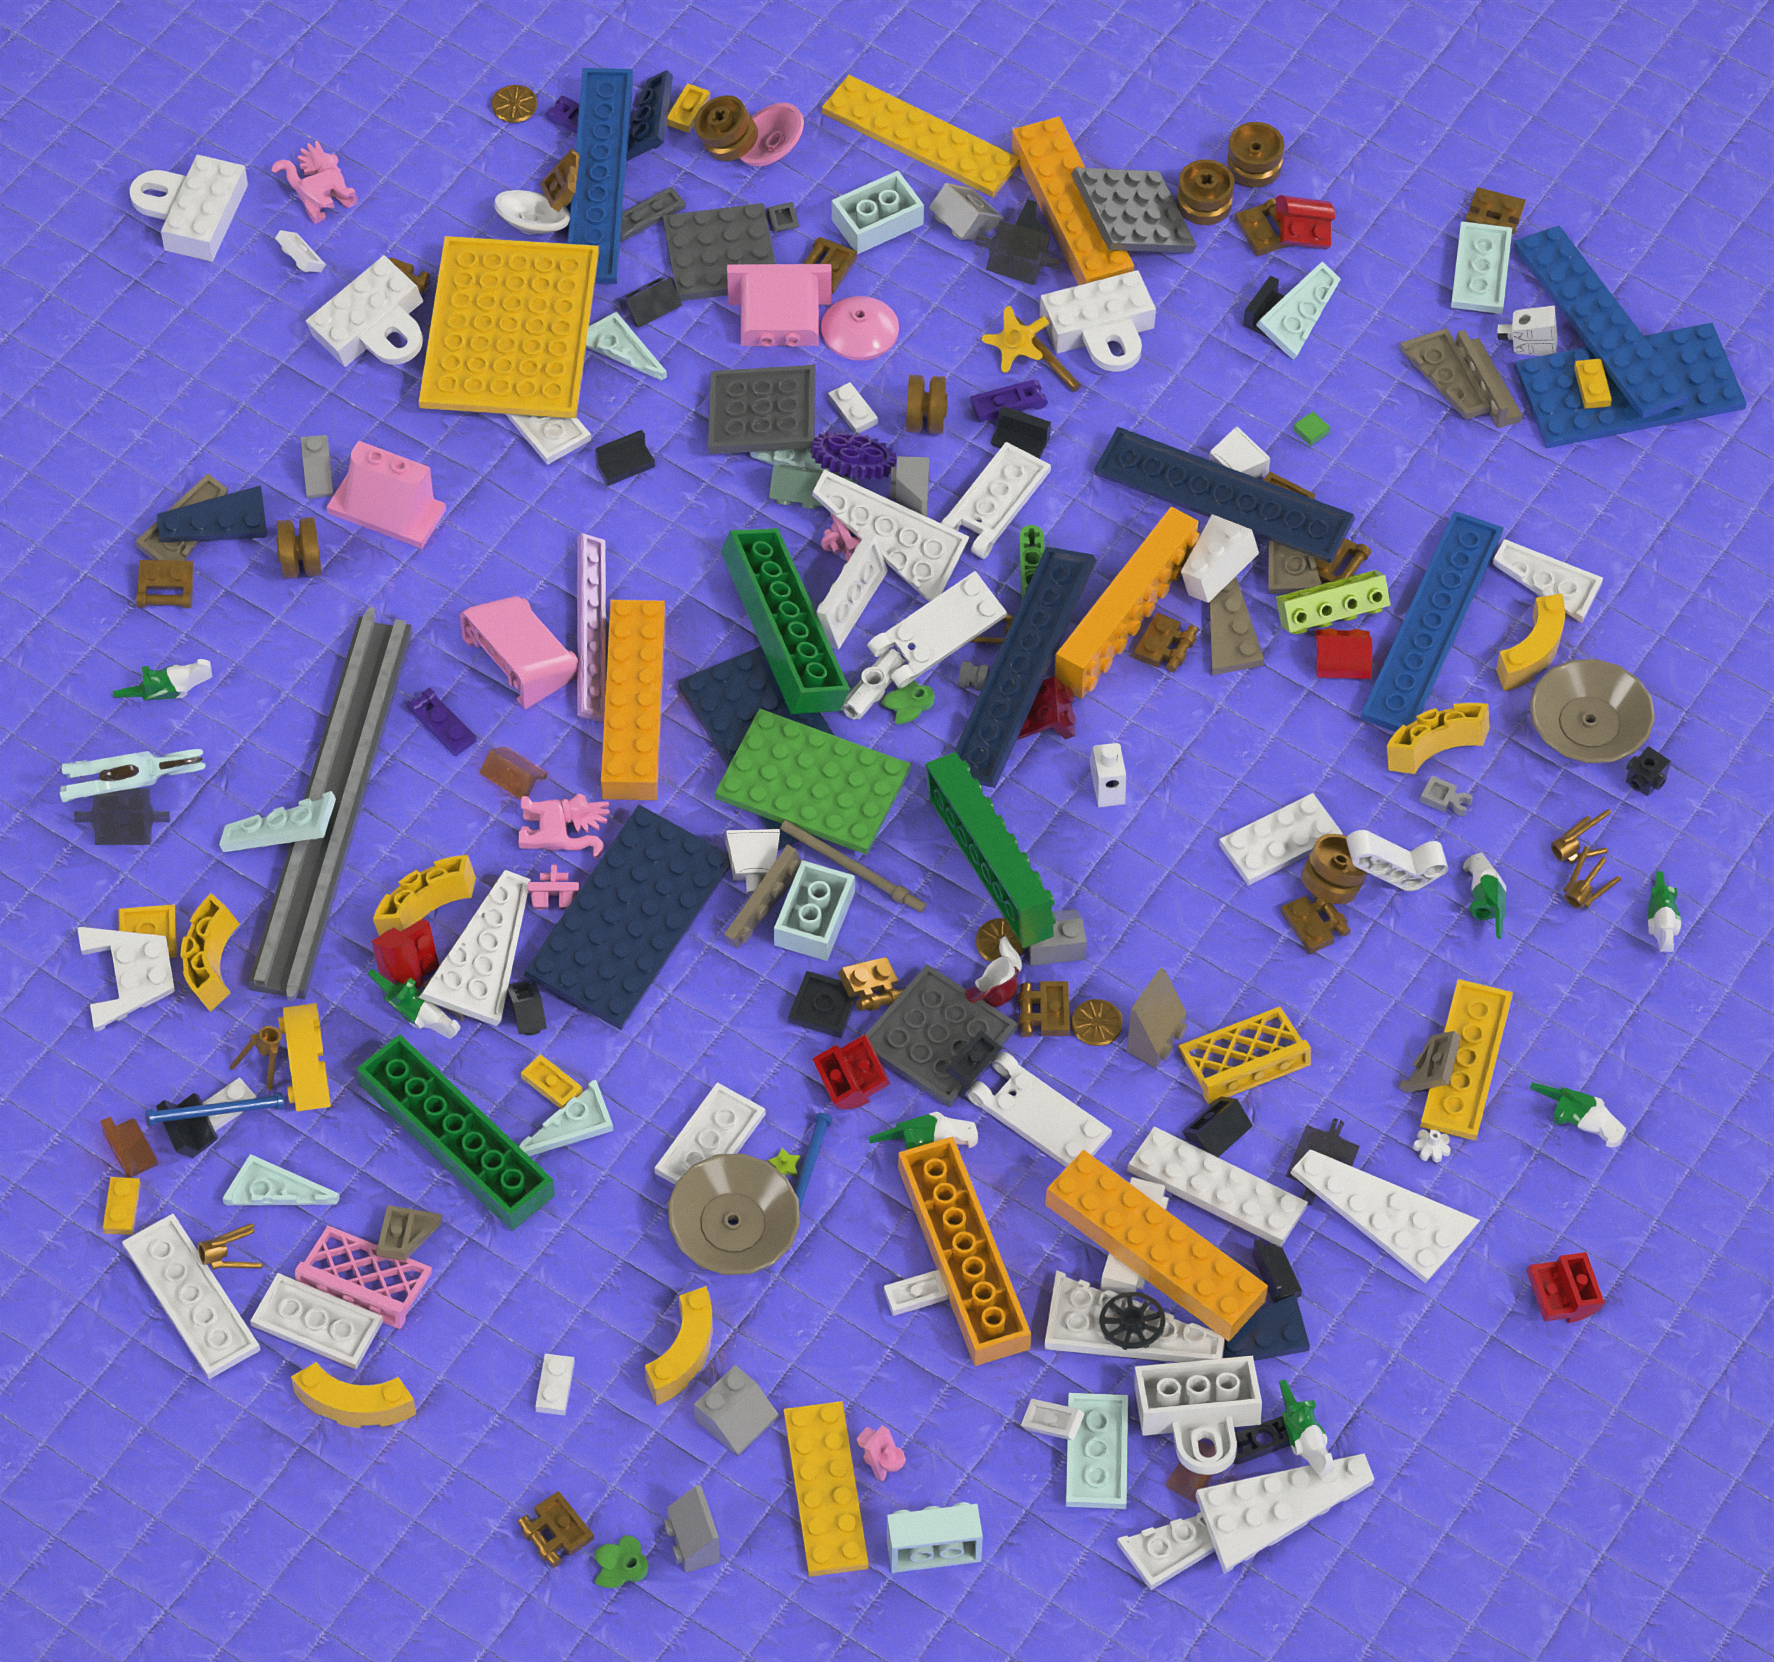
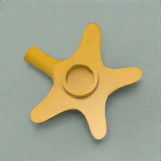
(1016, 339)

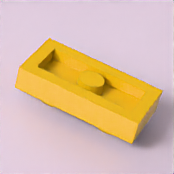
(686, 107)
(1592, 383)
(551, 1081)
(121, 1206)

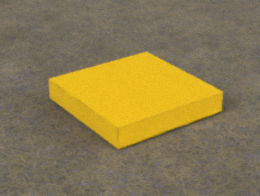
(153, 921)

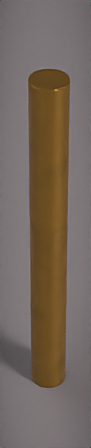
(1054, 363)

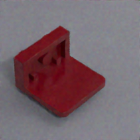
(1051, 710)

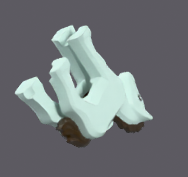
(127, 772)

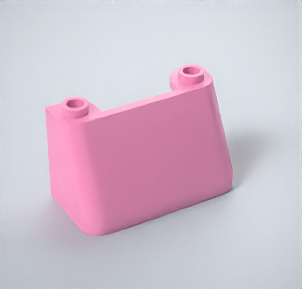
(520, 647)

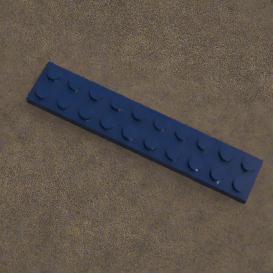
(1226, 493)
(1023, 662)

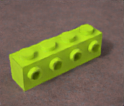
(1333, 601)

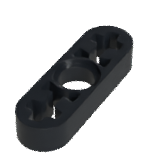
(1259, 1449)

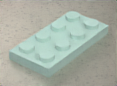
(1481, 267)
(1098, 1452)

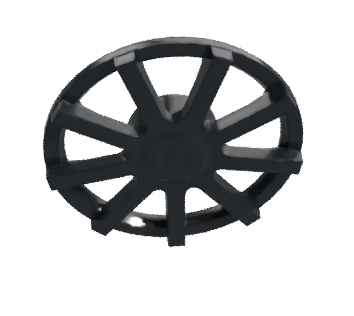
(1132, 1321)

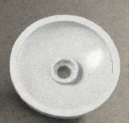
(530, 212)

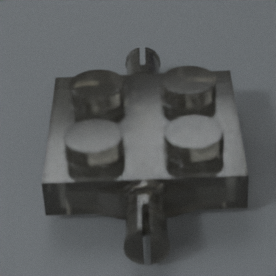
(1017, 252)
(123, 817)
(1325, 1143)

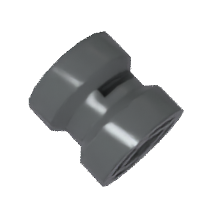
(973, 675)

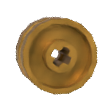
(726, 128)
(1255, 154)
(1205, 192)
(926, 404)
(294, 548)
(1330, 871)

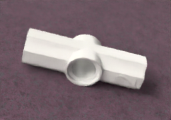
(872, 684)

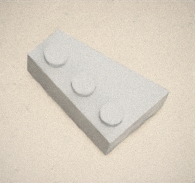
(1218, 557)

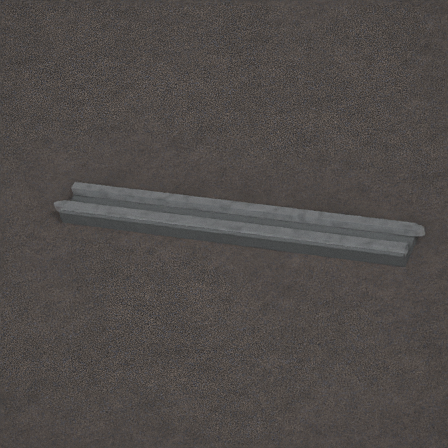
(345, 768)

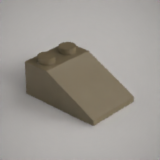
(1156, 1021)

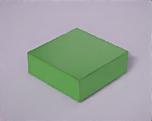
(1311, 428)

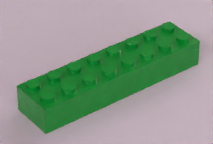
(785, 621)
(991, 849)
(456, 1132)

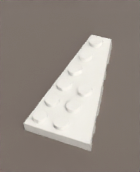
(909, 542)
(480, 963)
(1401, 1222)
(1076, 1327)
(1269, 1507)

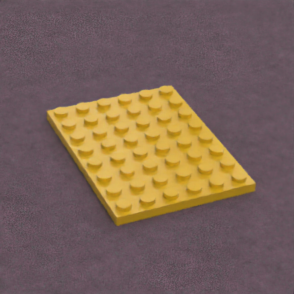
(509, 327)

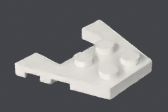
(140, 971)

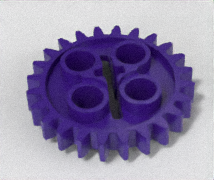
(853, 455)

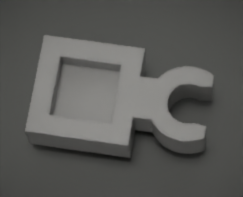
(1443, 794)

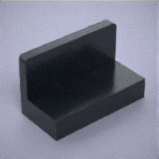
(651, 301)
(1262, 303)
(1021, 431)
(623, 458)
(973, 1061)
(1219, 1126)
(191, 1134)
(1276, 1271)

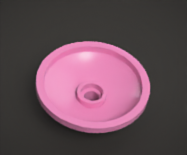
(778, 134)
(860, 337)

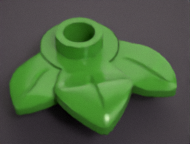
(909, 701)
(617, 1560)

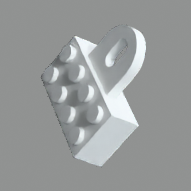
(195, 206)
(367, 313)
(1100, 314)
(1199, 1403)

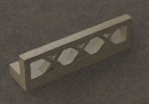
(1502, 405)

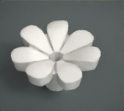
(1432, 1145)

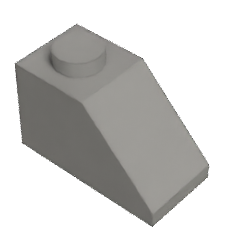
(317, 466)

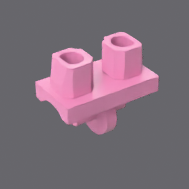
(839, 539)
(542, 890)
(881, 1451)

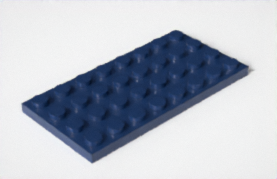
(728, 701)
(629, 917)

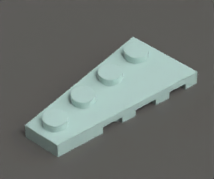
(1296, 314)
(280, 826)

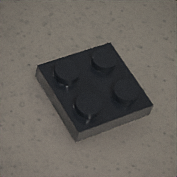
(822, 1005)

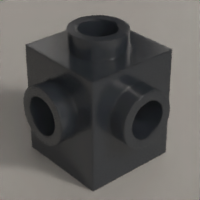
(1647, 771)

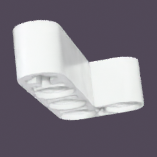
(1395, 864)

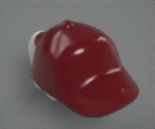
(999, 979)

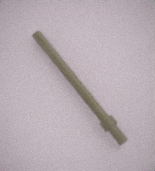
(899, 893)

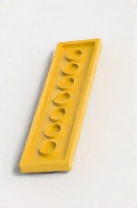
(920, 136)

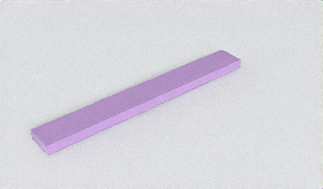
(591, 627)

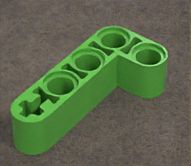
(1030, 556)

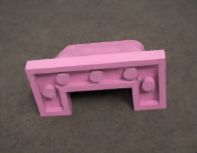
(779, 302)
(388, 495)

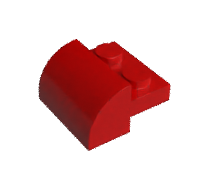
(1304, 221)
(1343, 653)
(406, 953)
(851, 1073)
(1566, 1288)

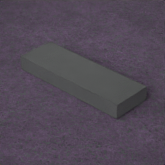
(650, 212)

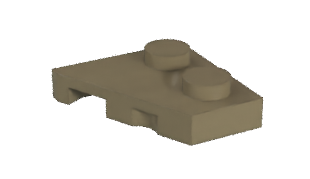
(1434, 1063)
(405, 1231)

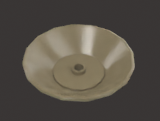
(1595, 693)
(739, 1190)

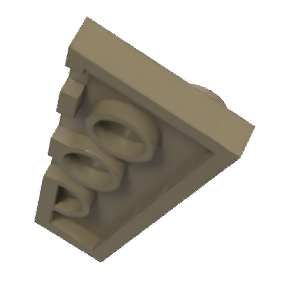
(1445, 367)
(149, 542)
(1290, 570)
(1232, 632)
(764, 897)

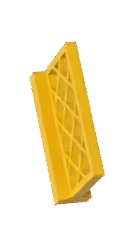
(1254, 1069)

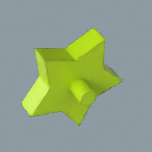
(785, 1163)

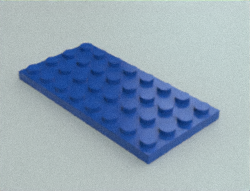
(1689, 353)

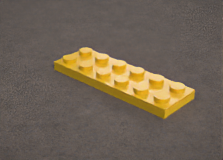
(1479, 1017)
(826, 1489)

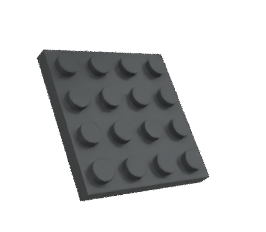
(1133, 210)
(711, 239)
(762, 409)
(930, 1029)

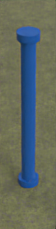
(214, 1109)
(822, 1122)

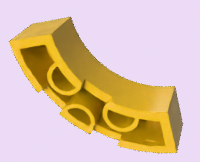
(1527, 659)
(1436, 732)
(425, 891)
(203, 950)
(304, 1046)
(689, 1352)
(350, 1403)

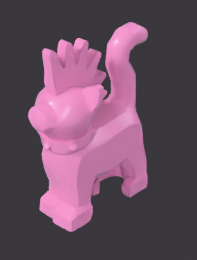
(319, 188)
(553, 819)

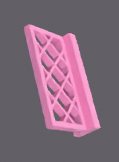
(353, 1290)

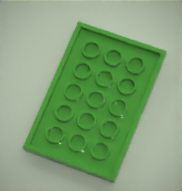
(813, 781)

